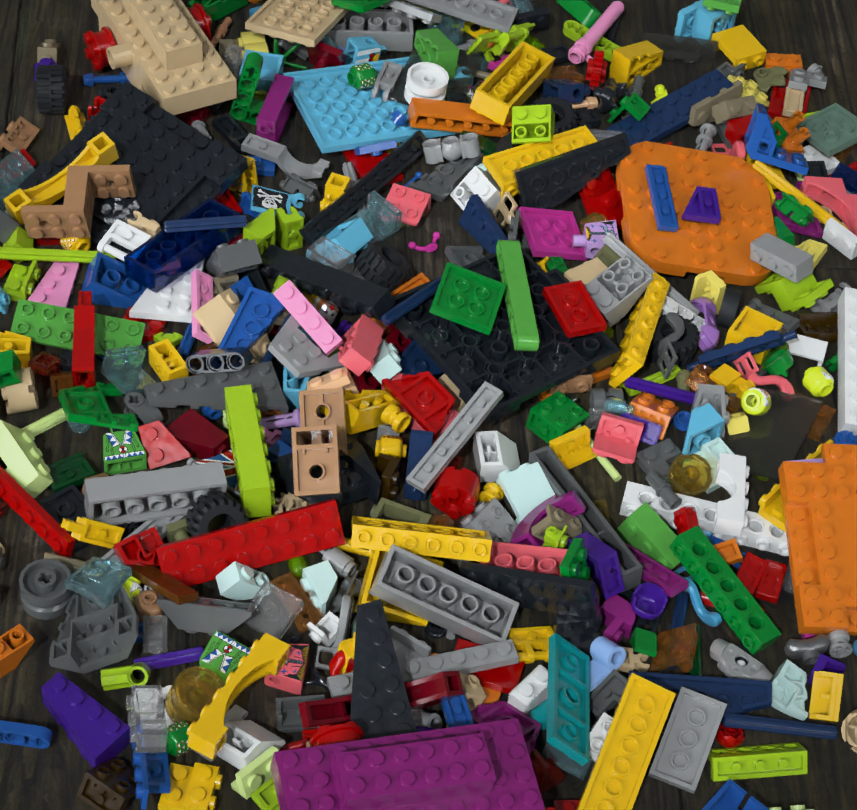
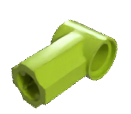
(123, 676)

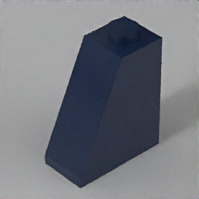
(419, 445)

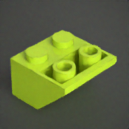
(532, 124)
(262, 230)

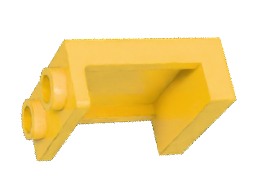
(740, 46)

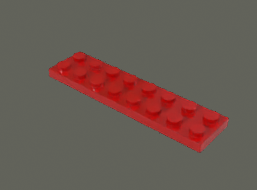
(253, 543)

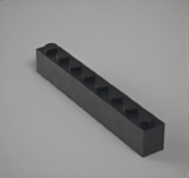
(327, 282)

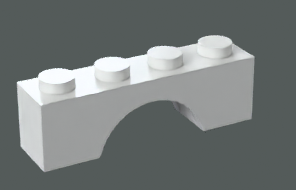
(730, 513)

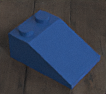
(109, 283)

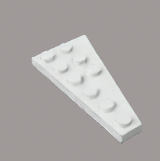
(170, 303)

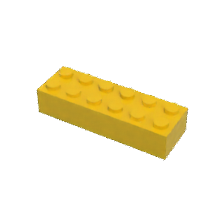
(512, 82)

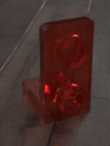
(545, 771)

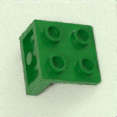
(555, 417)

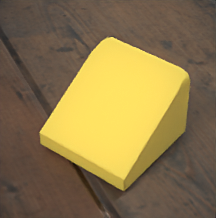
(737, 423)

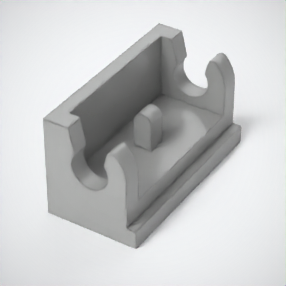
(829, 303)

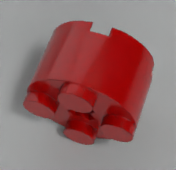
(456, 492)

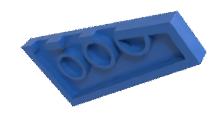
(251, 320)

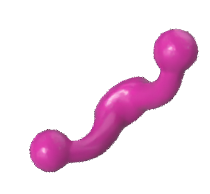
(429, 248)

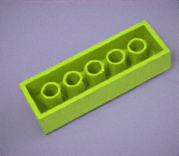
(249, 451)

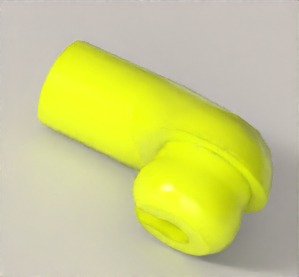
(660, 92)

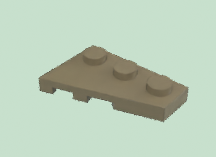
(702, 111)

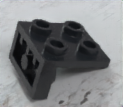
(578, 631)

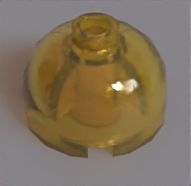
(689, 475)

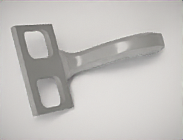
(341, 631)

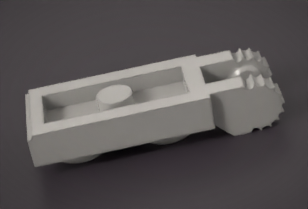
(387, 79)

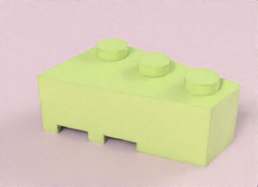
(23, 459)

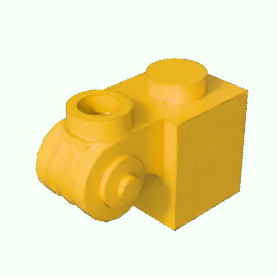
(334, 188)
(731, 380)

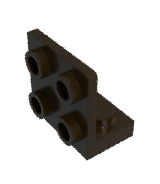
(108, 785)

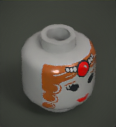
(326, 309)

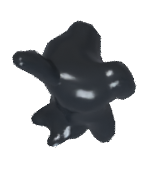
(610, 94)

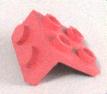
(410, 202)
(617, 438)

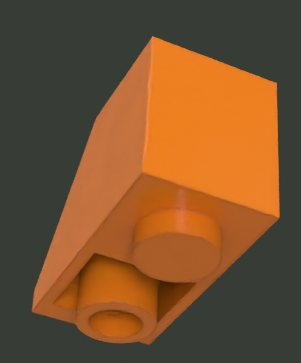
(13, 648)

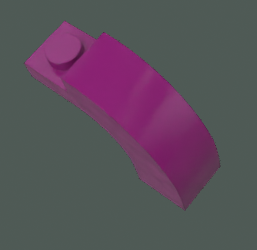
(568, 503)

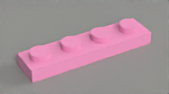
(200, 294)
(308, 317)

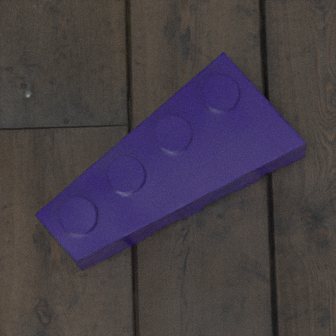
(86, 722)

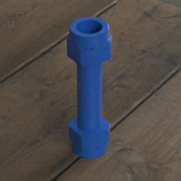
(90, 80)

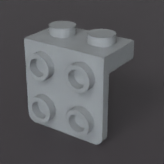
(716, 397)
(493, 518)

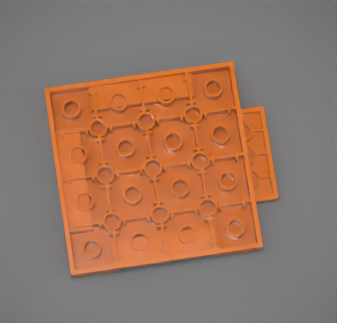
(822, 538)

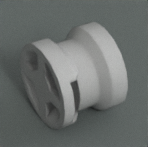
(839, 644)

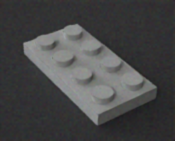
(687, 740)

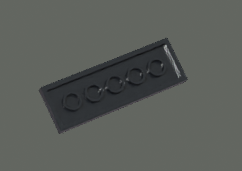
(537, 590)

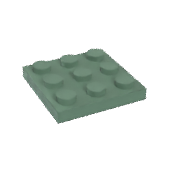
(831, 129)

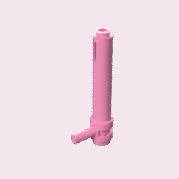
(584, 46)

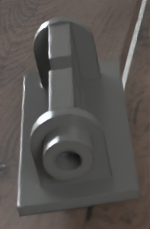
(294, 182)
(350, 586)

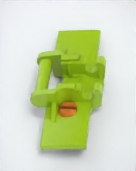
(498, 42)

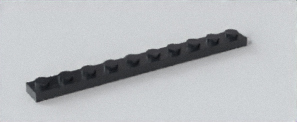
(358, 193)

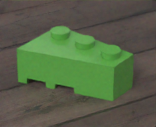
(649, 535)

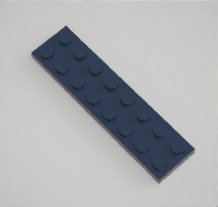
(672, 110)

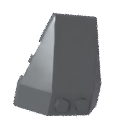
(95, 635)

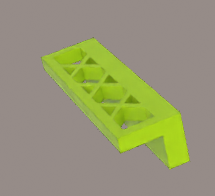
(758, 761)

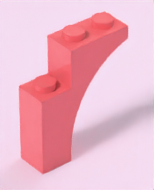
(833, 195)

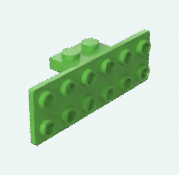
(55, 326)

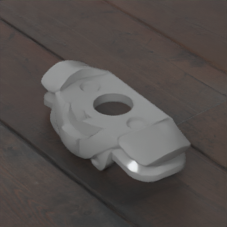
(725, 655)

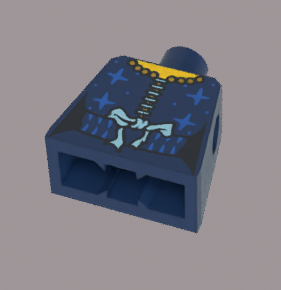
(566, 89)

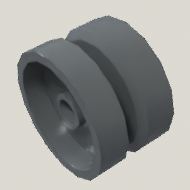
(44, 589)

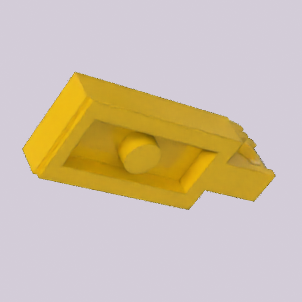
(94, 531)

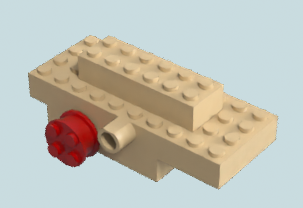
(161, 52)

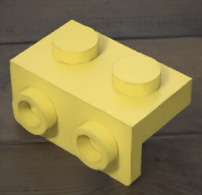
(709, 286)

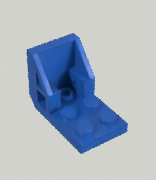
(761, 144)

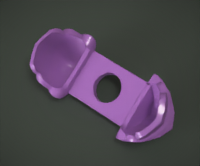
(709, 335)

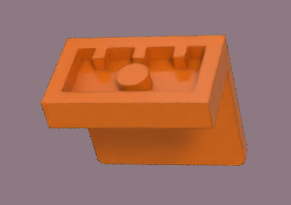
(654, 410)

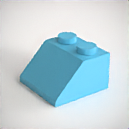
(703, 427)

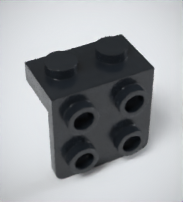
(539, 17)

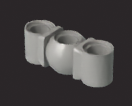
(451, 148)

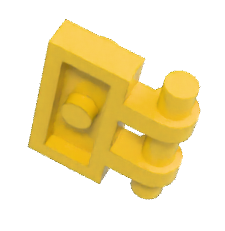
(531, 639)

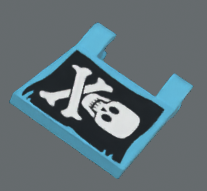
(265, 198)

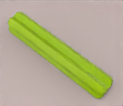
(657, 378)

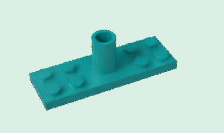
(568, 700)

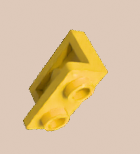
(573, 447)

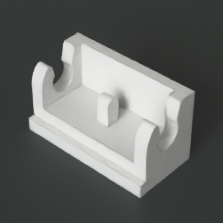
(808, 348)

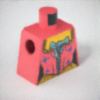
(293, 672)

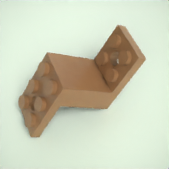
(76, 213)
(319, 442)

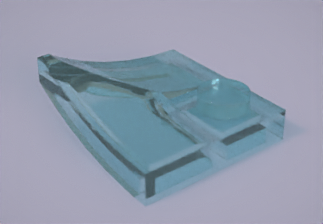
(98, 580)

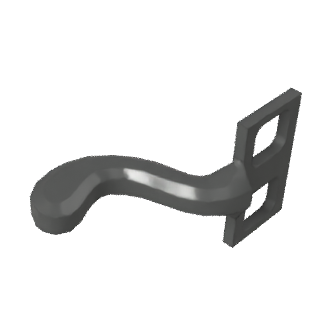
(677, 324)

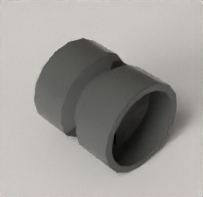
(599, 395)

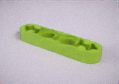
(575, 31)

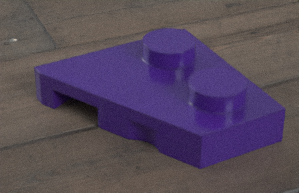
(703, 206)

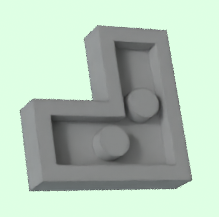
(800, 79)

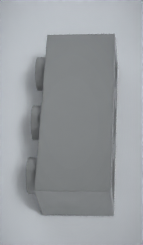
(781, 257)

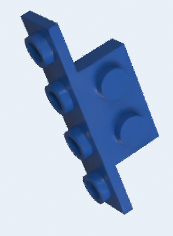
(151, 774)

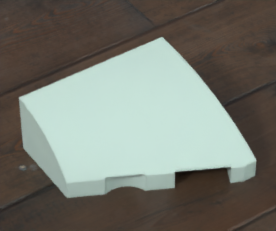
(789, 690)

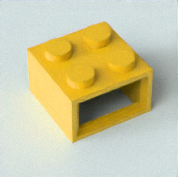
(752, 325)

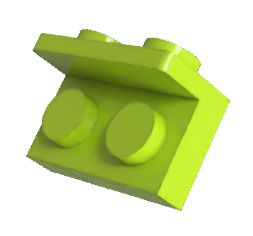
(22, 280)

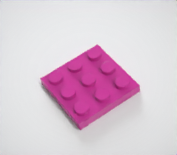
(551, 233)

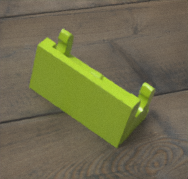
(287, 229)

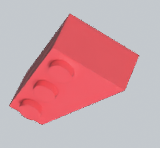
(360, 345)

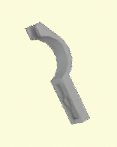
(279, 154)

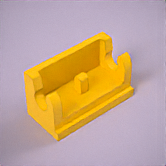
(825, 696)

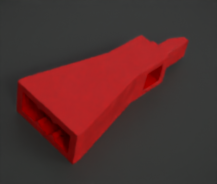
(84, 342)

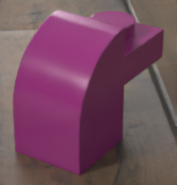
(618, 618)

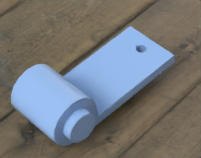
(605, 657)

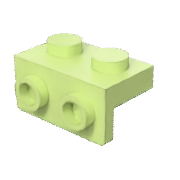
(254, 774)

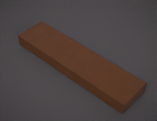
(164, 584)

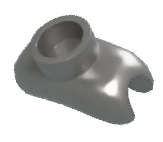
(807, 649)

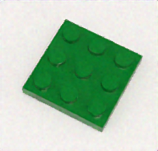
(468, 298)

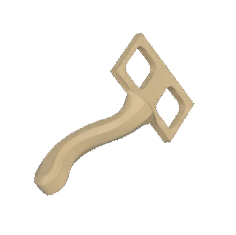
(505, 211)

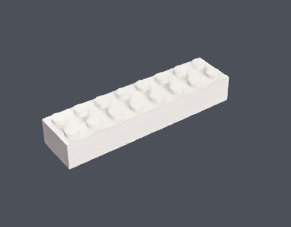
(847, 361)

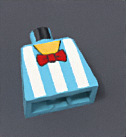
(363, 50)

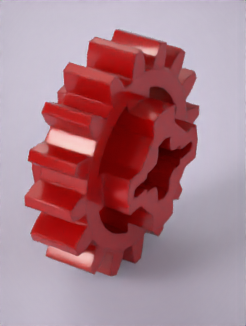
(596, 69)

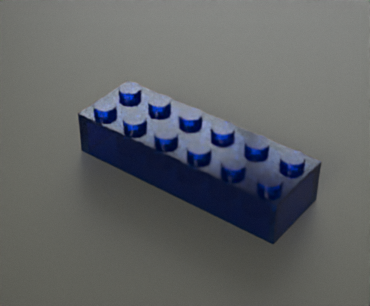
(173, 254)

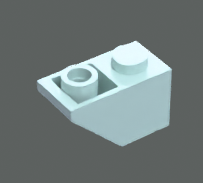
(386, 362)
(240, 582)
(320, 584)

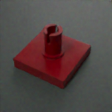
(325, 56)

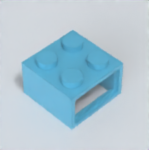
(272, 65)
(353, 237)

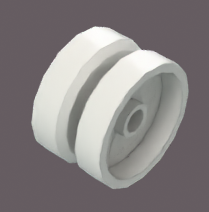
(426, 81)

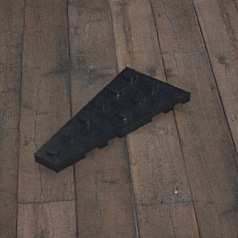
(563, 175)
(378, 688)

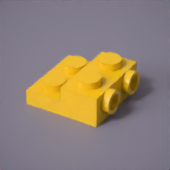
(191, 787)

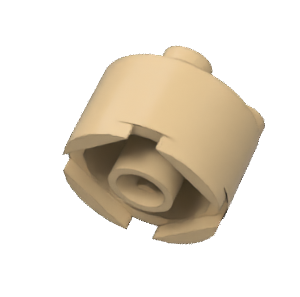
(21, 396)

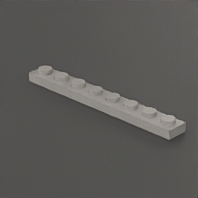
(464, 660)

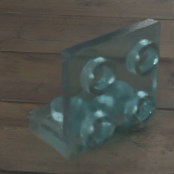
(379, 217)
(124, 369)

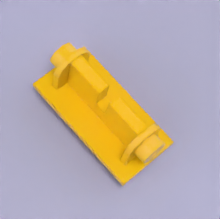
(74, 121)

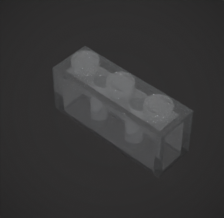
(147, 718)

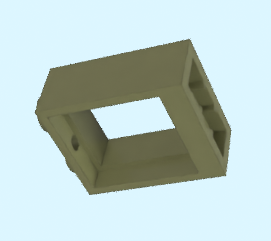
(399, 512)

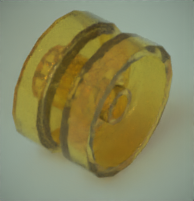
(190, 693)

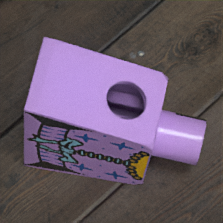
(593, 235)

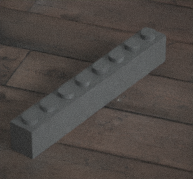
(591, 519)

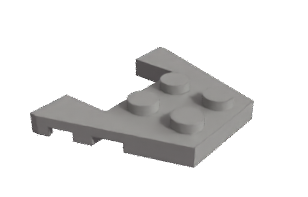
(299, 353)

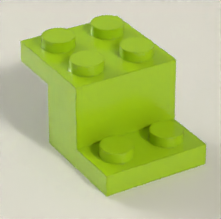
(794, 295)

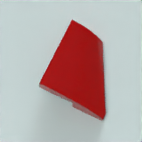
(139, 549)

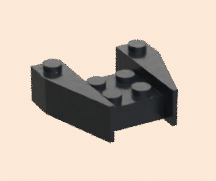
(356, 473)

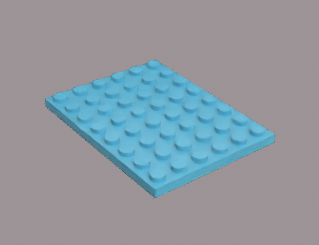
(348, 117)

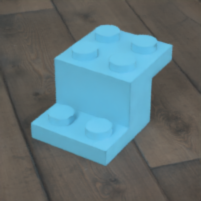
(700, 22)

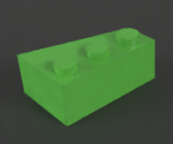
(437, 49)

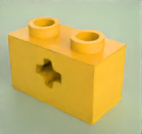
(166, 361)

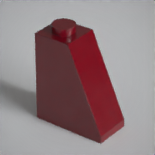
(199, 435)

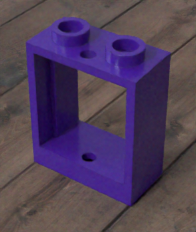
(600, 561)

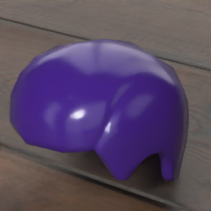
(649, 601)

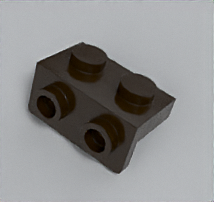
(819, 325)
(389, 474)

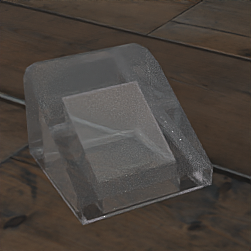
(594, 418)

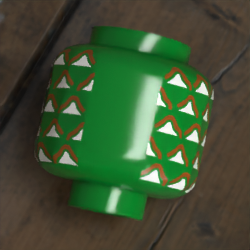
(361, 76)
(177, 739)

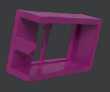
(275, 110)

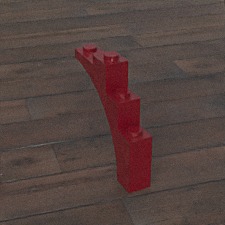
(420, 693)

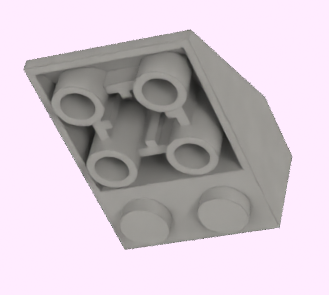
(618, 288)

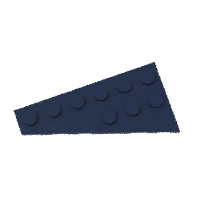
(738, 694)

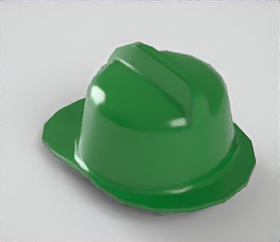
(778, 361)

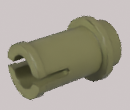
(681, 376)

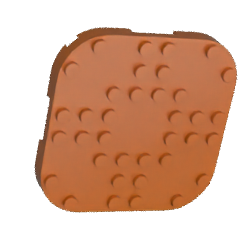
(696, 245)

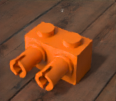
(794, 139)

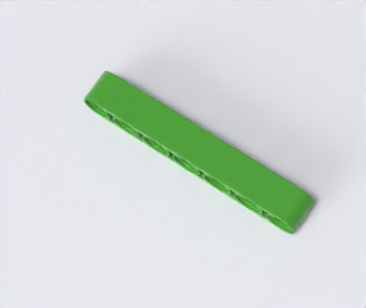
(517, 296)

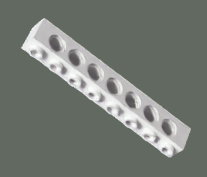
(758, 534)

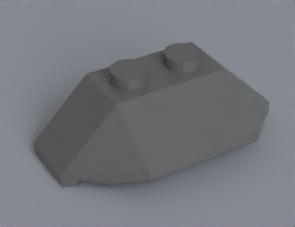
(206, 614)

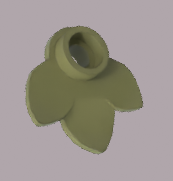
(770, 77)

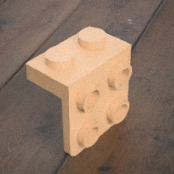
(335, 379)

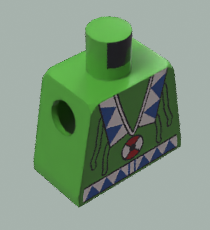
(123, 452)
(222, 655)

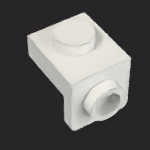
(324, 630)

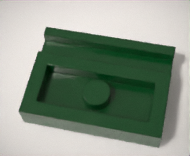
(69, 471)

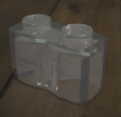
(233, 58)

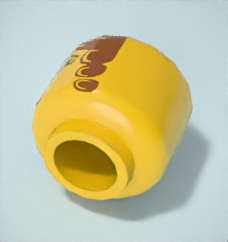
(391, 445)

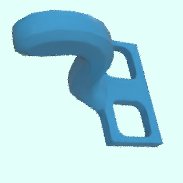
(709, 618)

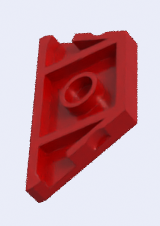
(423, 399)

